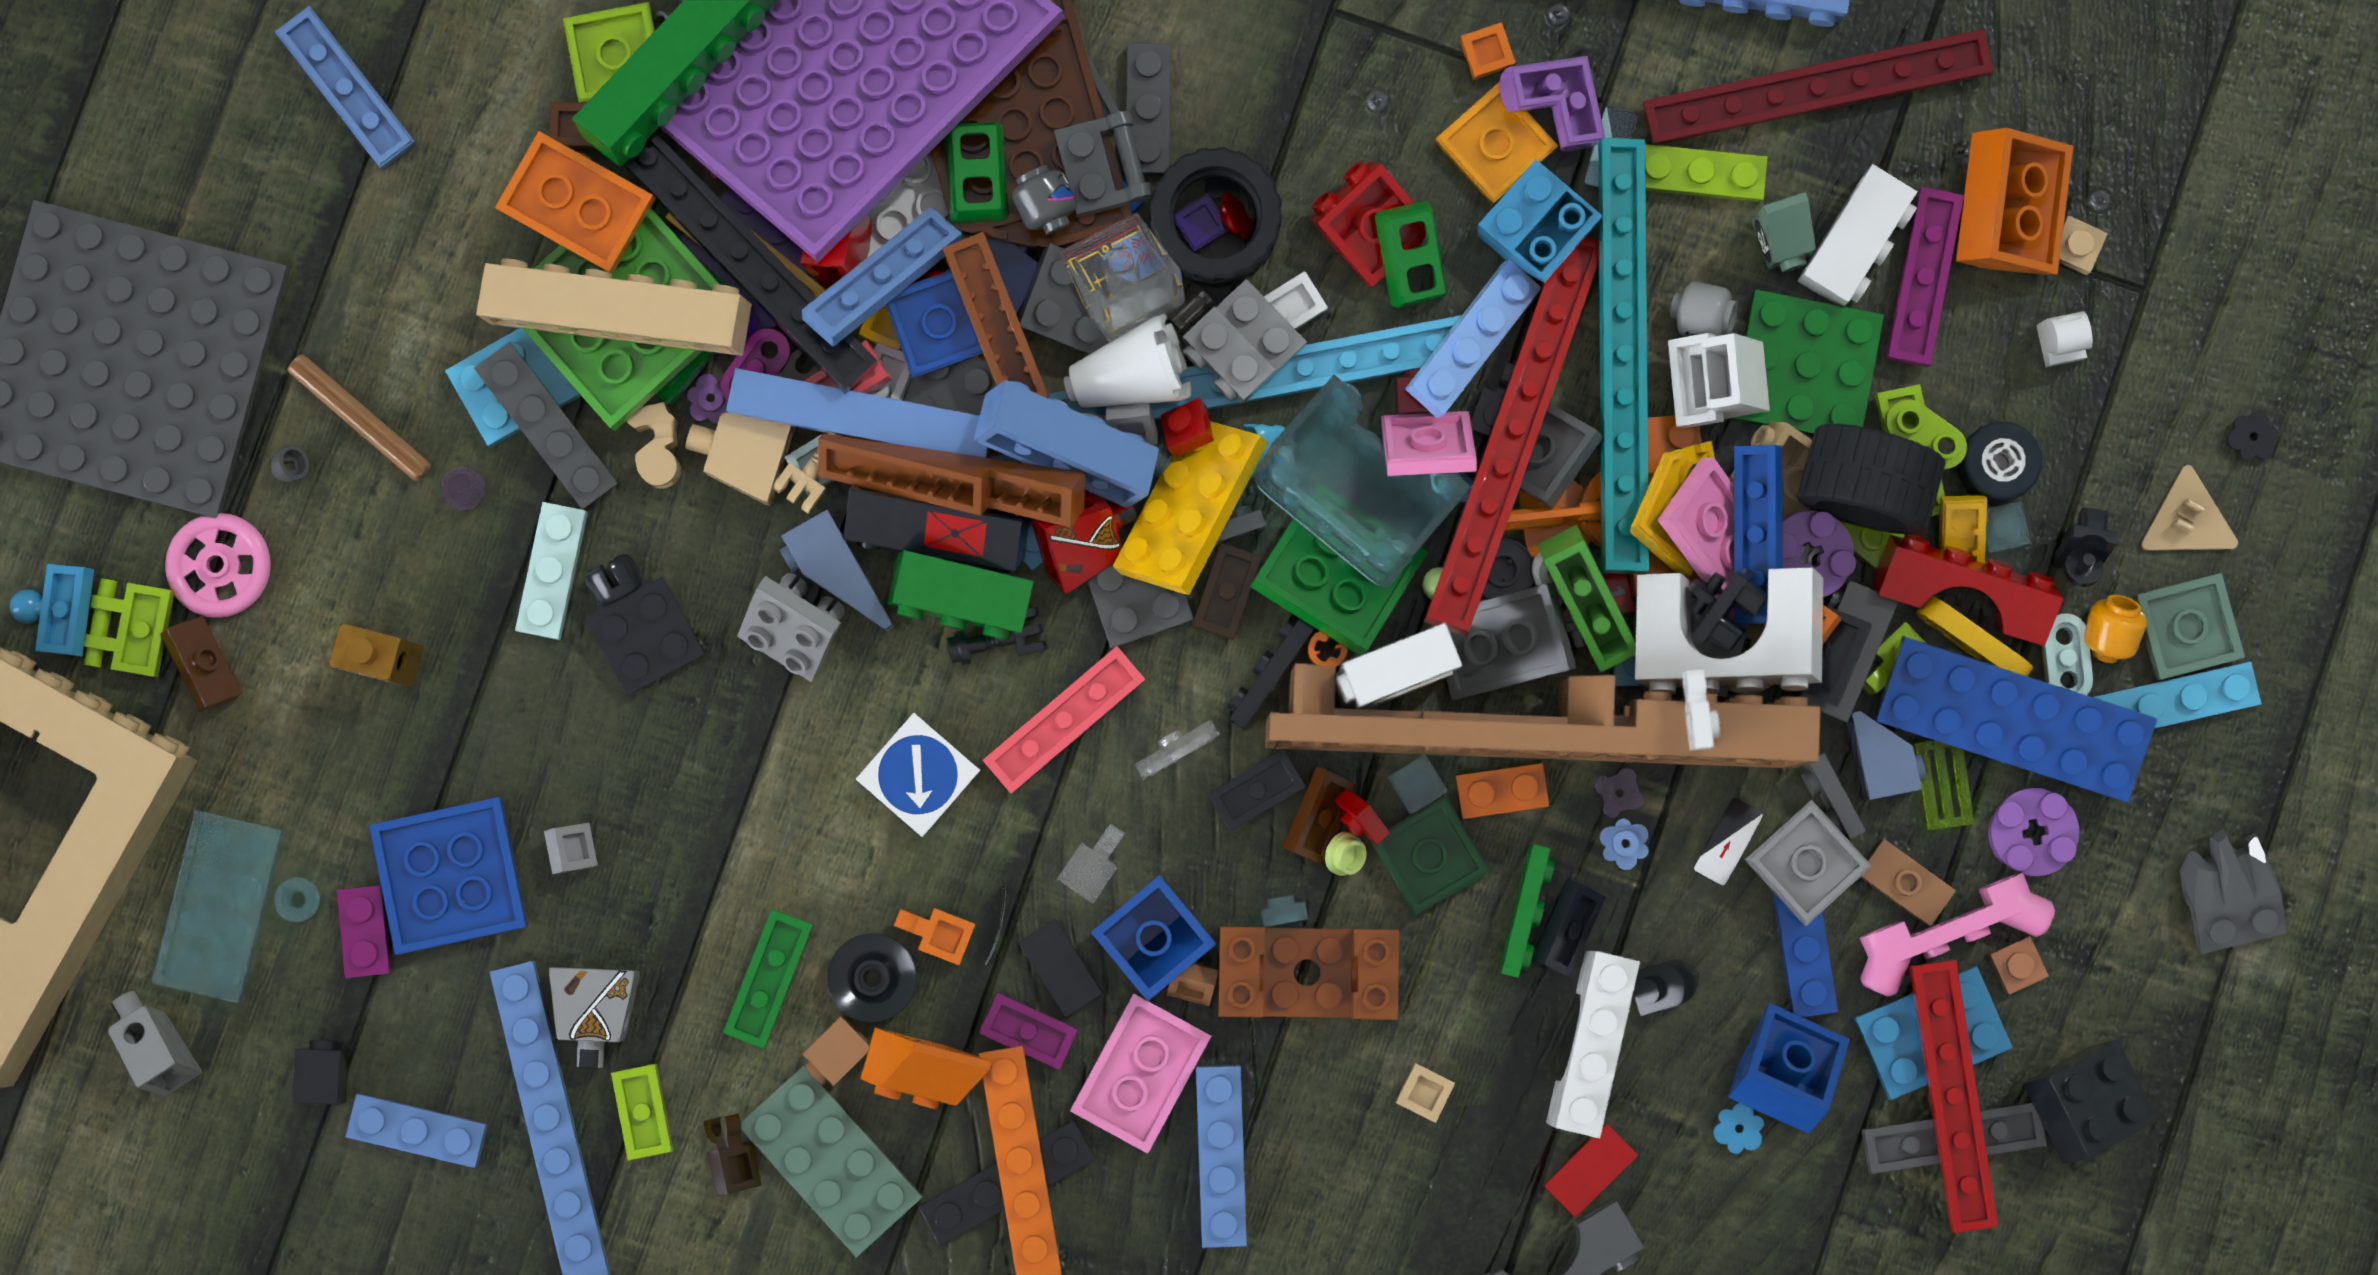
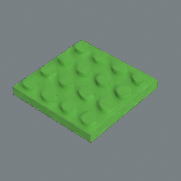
(618, 374)

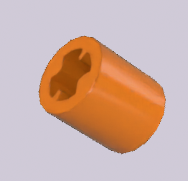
(1322, 638)

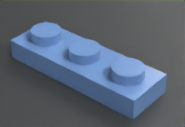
(417, 1130)

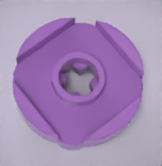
(1831, 538)
(2021, 854)

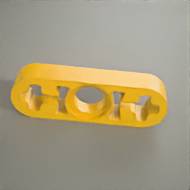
(1970, 636)

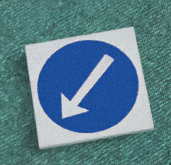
(918, 774)

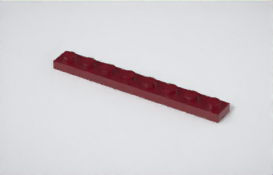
(1817, 87)

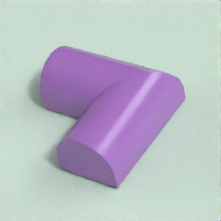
(1564, 87)

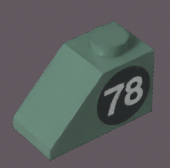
(1785, 232)

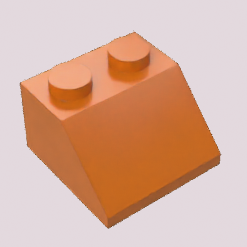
(921, 1069)

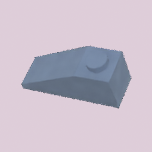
(829, 562)

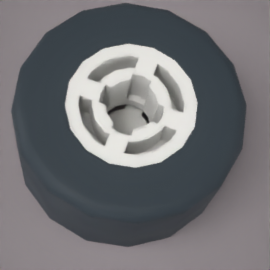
(1987, 470)

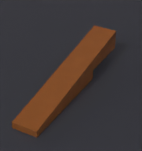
(992, 313)
(954, 479)

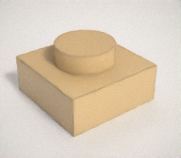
(2080, 245)
(1425, 1092)

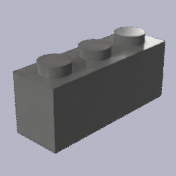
(1870, 607)

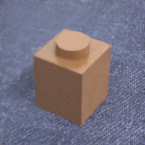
(836, 1052)

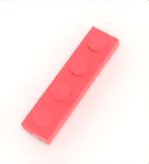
(1064, 720)

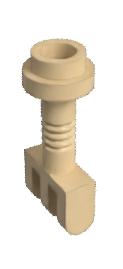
(804, 480)

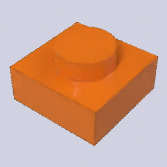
(1487, 51)

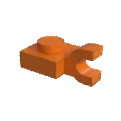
(941, 935)

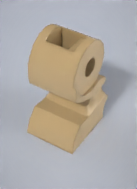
(655, 460)

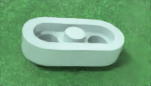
(2069, 658)

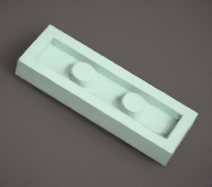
(551, 571)

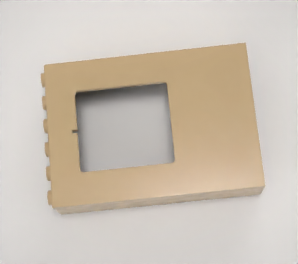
(99, 854)

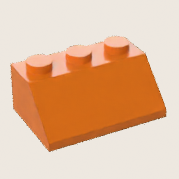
(2014, 202)

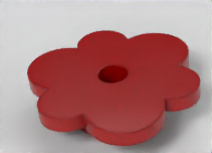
(1235, 217)

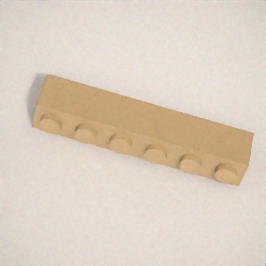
(614, 308)

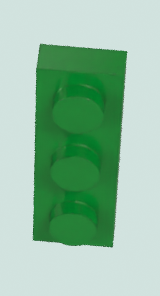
(1527, 911)
(768, 978)

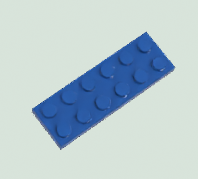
(2015, 719)

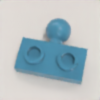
(60, 610)

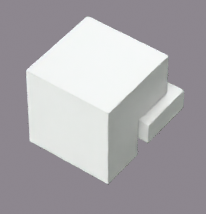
(1717, 378)

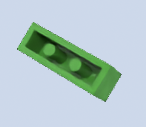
(1588, 598)

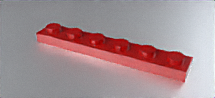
(1953, 1096)

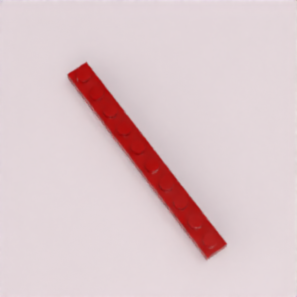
(1512, 441)

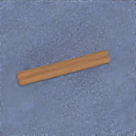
(359, 417)

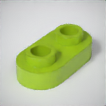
(1927, 431)

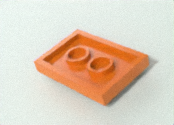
(575, 202)

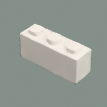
(1859, 237)

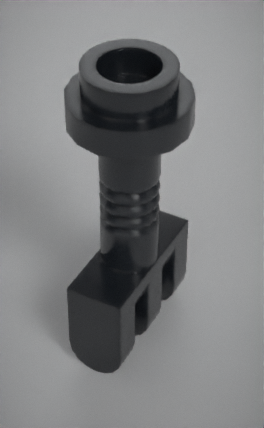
(961, 647)

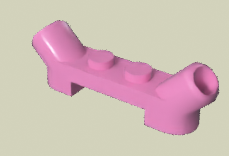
(2004, 901)

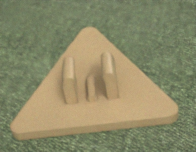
(2188, 519)

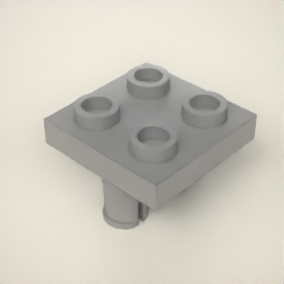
(791, 627)

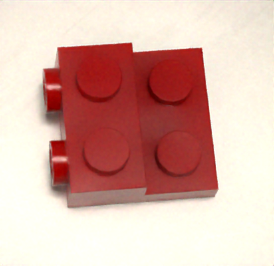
(1349, 221)

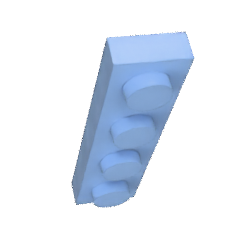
(1473, 338)

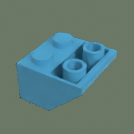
(1538, 222)

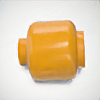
(2115, 628)

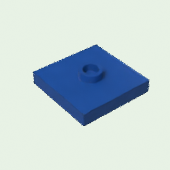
(933, 325)

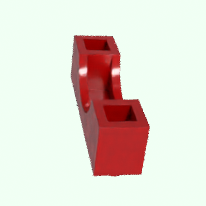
(1915, 572)

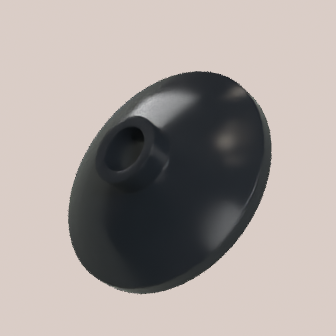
(848, 981)

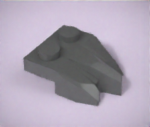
(2232, 894)

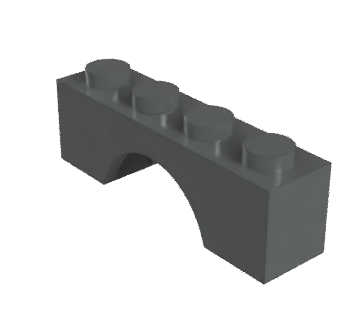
(1602, 1242)

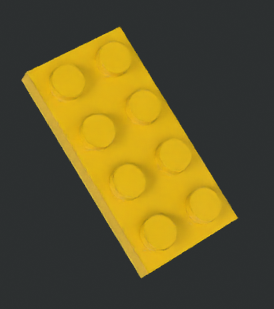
(1190, 510)

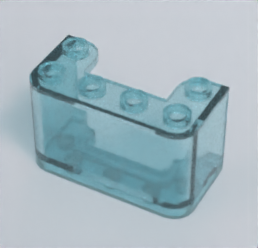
(1338, 487)

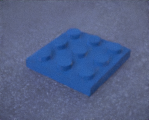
(448, 876)

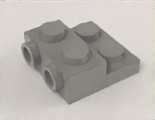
(1242, 342)

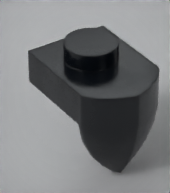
(1665, 985)

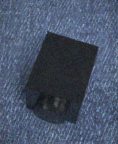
(320, 1073)

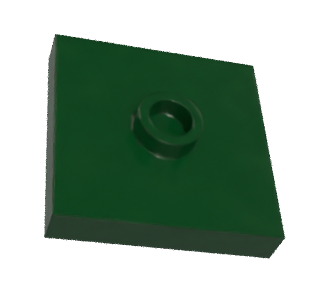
(1430, 856)

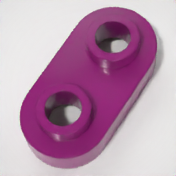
(756, 360)

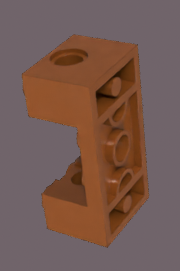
(1354, 980)

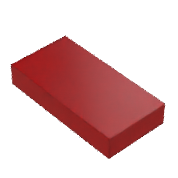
(1590, 1170)

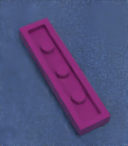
(1924, 277)

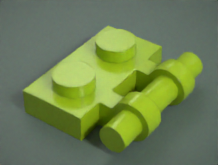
(139, 639)

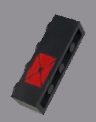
(910, 525)

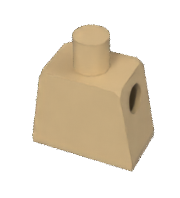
(744, 453)

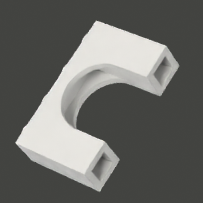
(1784, 654)
(1397, 669)
(1584, 1091)

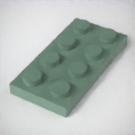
(830, 1161)

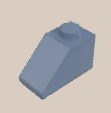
(1883, 759)

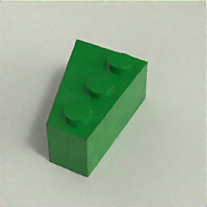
(958, 594)

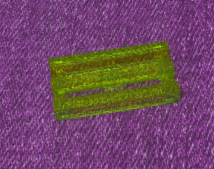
(1928, 787)

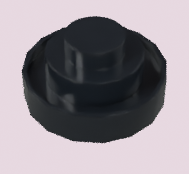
(1510, 570)

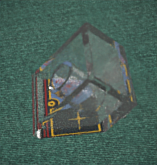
(1124, 276)

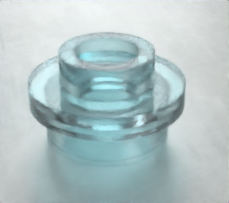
(283, 899)

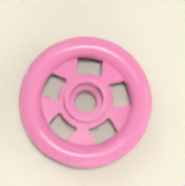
(247, 586)

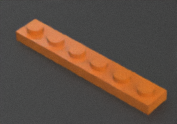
(1020, 1163)

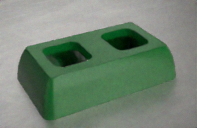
(991, 167)
(1399, 261)

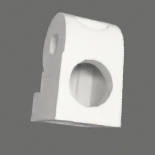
(2065, 338)

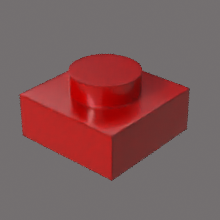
(1187, 427)
(1360, 817)

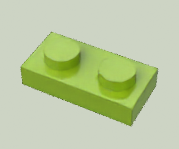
(642, 1112)

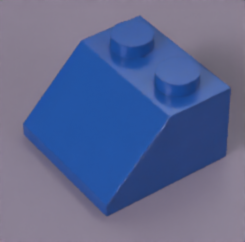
(1153, 938)
(1789, 1069)

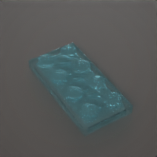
(218, 906)

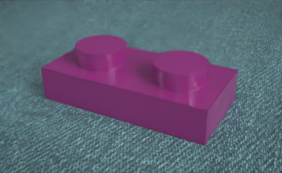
(364, 932)
(1020, 1025)

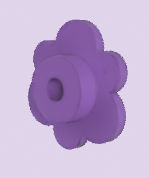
(700, 407)

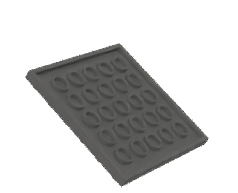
(132, 357)

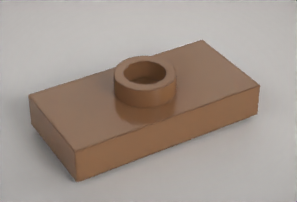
(1907, 882)

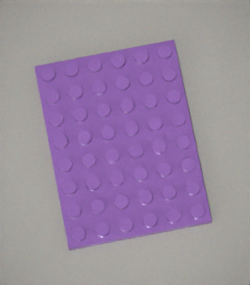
(847, 99)

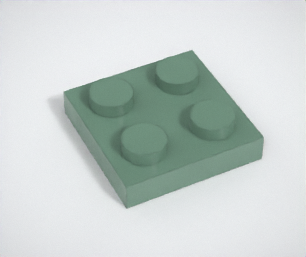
(2190, 627)

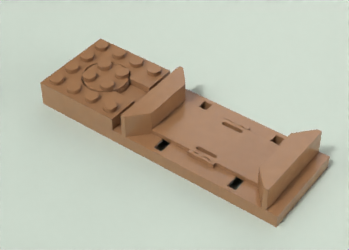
(1586, 729)

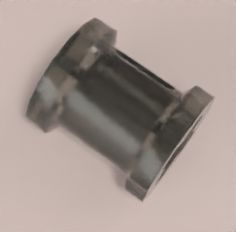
(1196, 306)

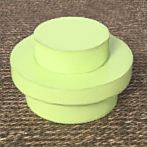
(1345, 854)

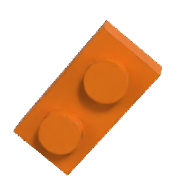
(1502, 791)

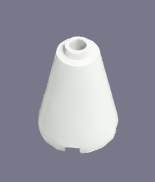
(1132, 369)

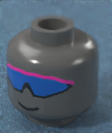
(1044, 199)

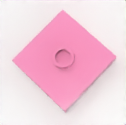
(1428, 444)

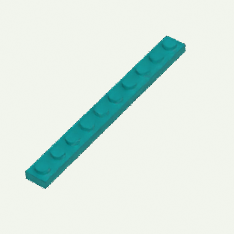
(1622, 351)

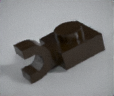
(734, 1163)

